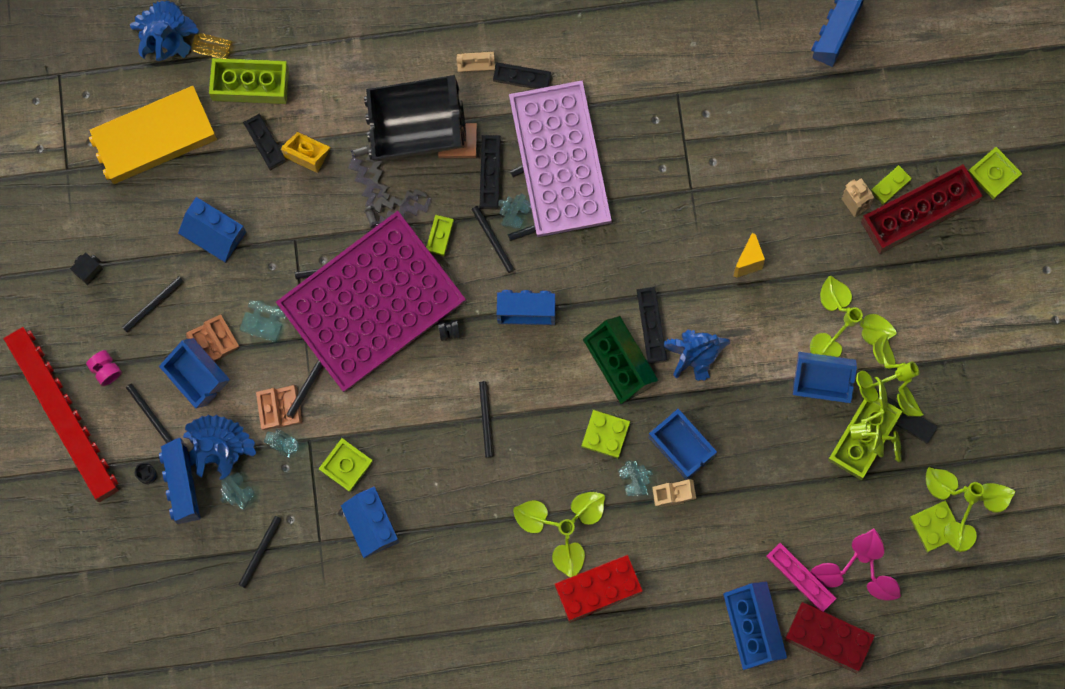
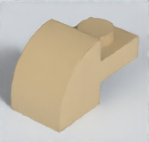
(674, 493)

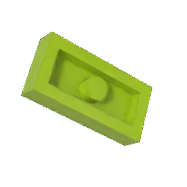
(891, 185)
(439, 235)

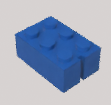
(526, 307)
(194, 373)
(824, 377)
(682, 444)

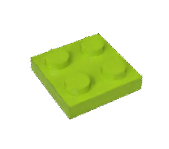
(994, 173)
(605, 434)
(345, 465)
(931, 525)

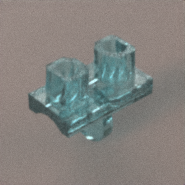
(519, 203)
(281, 442)
(638, 486)
(233, 493)

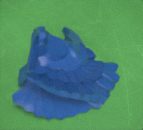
(163, 27)
(696, 351)
(217, 442)

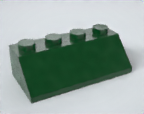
(620, 359)

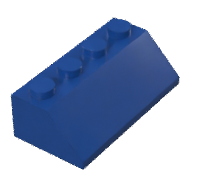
(836, 31)
(180, 482)
(755, 625)

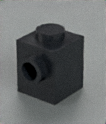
(86, 267)

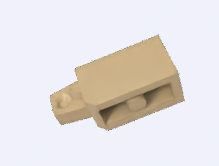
(857, 197)

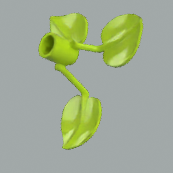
(837, 295)
(904, 373)
(864, 430)
(994, 497)
(567, 557)

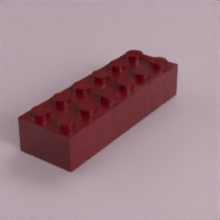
(921, 209)

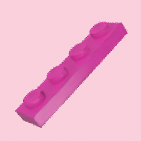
(800, 577)

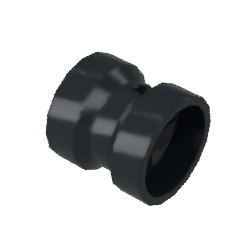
(449, 330)
(142, 471)

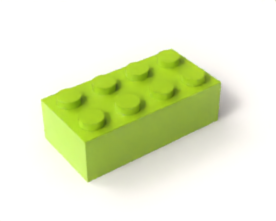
(249, 81)
(857, 455)

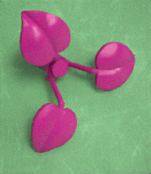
(866, 548)

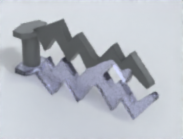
(371, 184)
(403, 204)

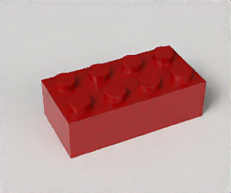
(598, 588)

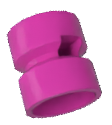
(102, 366)

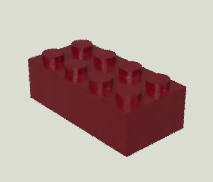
(829, 637)

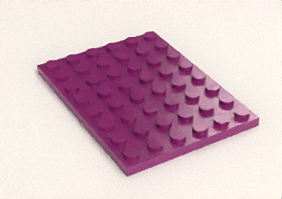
(370, 301)

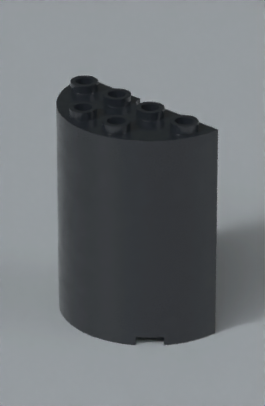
(415, 118)

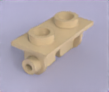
(475, 61)

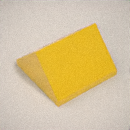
(305, 151)
(750, 259)

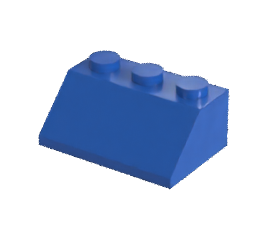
(211, 230)
(369, 522)

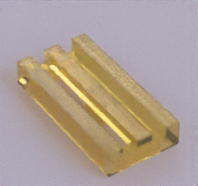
(226, 50)

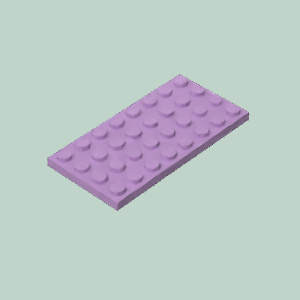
(560, 158)

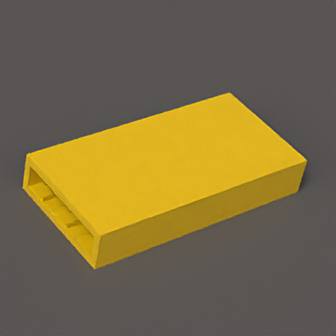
(152, 135)

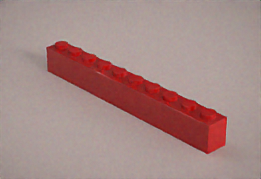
(61, 414)

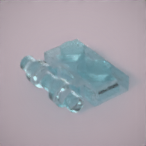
(261, 326)

